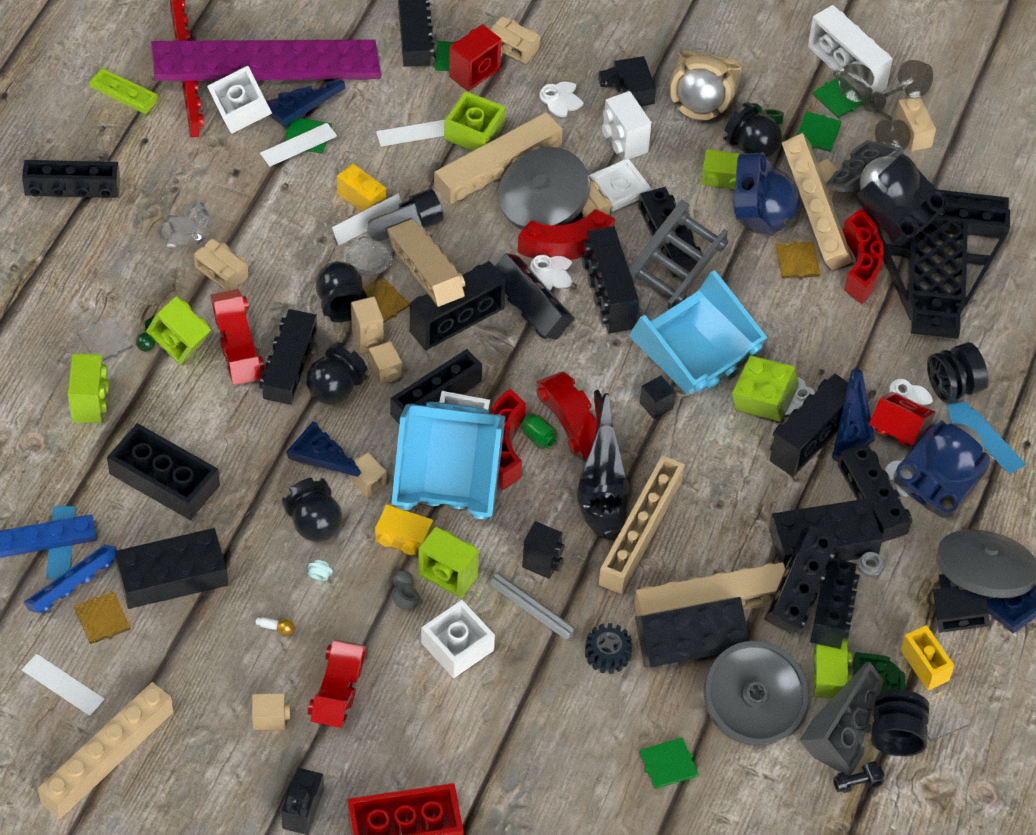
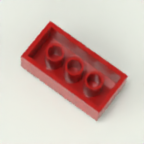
(407, 812)

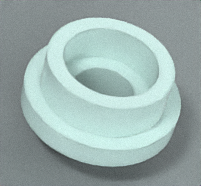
(319, 570)

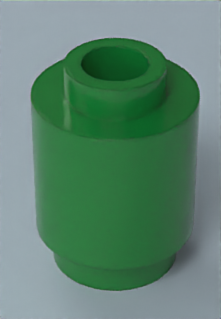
(539, 431)

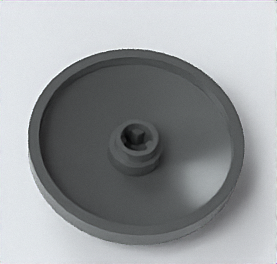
(544, 187)
(987, 563)
(756, 693)

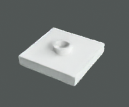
(620, 183)

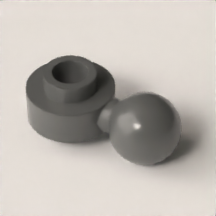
(404, 595)

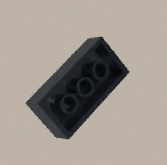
(610, 280)
(483, 298)
(809, 426)
(163, 471)
(849, 522)
(171, 568)
(691, 631)

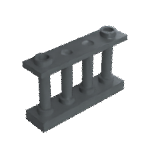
(667, 234)

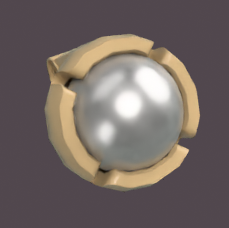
(704, 84)

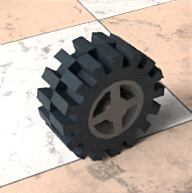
(612, 639)

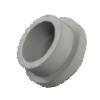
(873, 559)

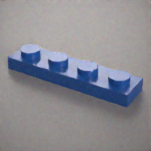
(47, 535)
(64, 584)

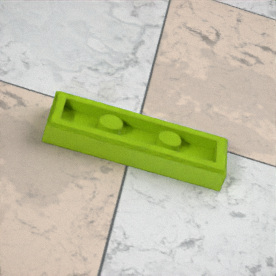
(123, 91)

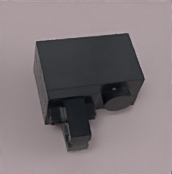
(630, 76)
(959, 608)
(302, 801)

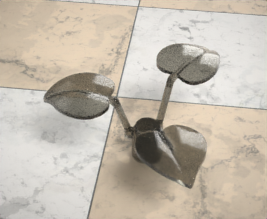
(855, 85)

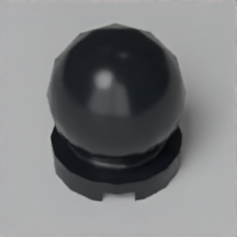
(753, 131)
(337, 287)
(334, 376)
(313, 510)

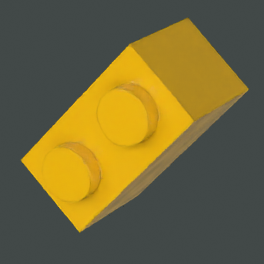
(359, 188)
(402, 530)
(927, 657)

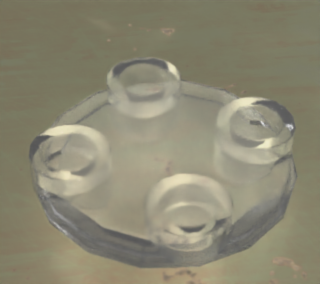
(369, 256)

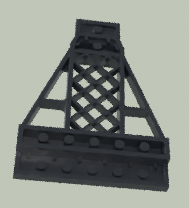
(965, 215)

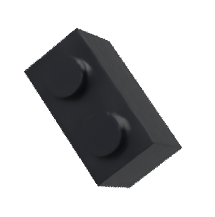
(543, 550)

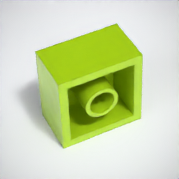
(474, 121)
(178, 330)
(88, 388)
(765, 388)
(448, 562)

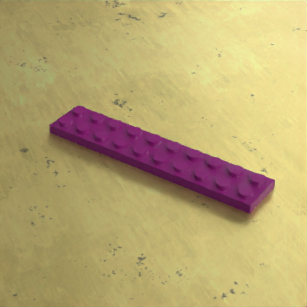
(265, 59)

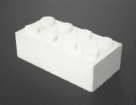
(843, 43)

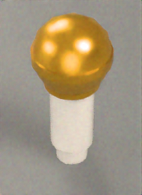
(284, 626)

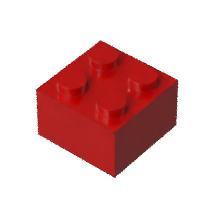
(475, 57)
(901, 418)

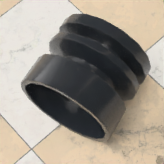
(957, 372)
(900, 723)

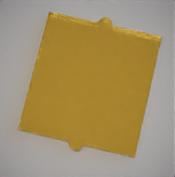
(797, 260)
(388, 299)
(102, 618)

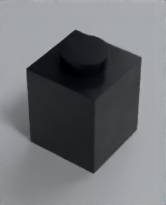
(657, 397)

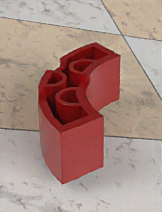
(560, 239)
(868, 251)
(237, 342)
(514, 410)
(571, 410)
(336, 688)

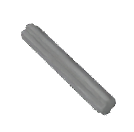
(532, 606)

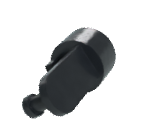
(421, 207)

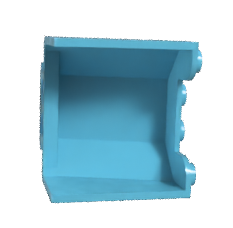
(701, 337)
(448, 457)

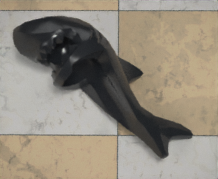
(603, 484)

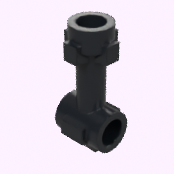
(871, 774)

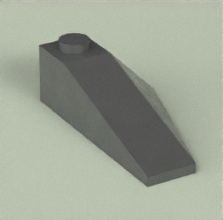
(849, 176)
(840, 727)

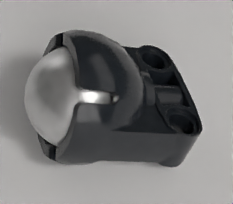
(899, 197)

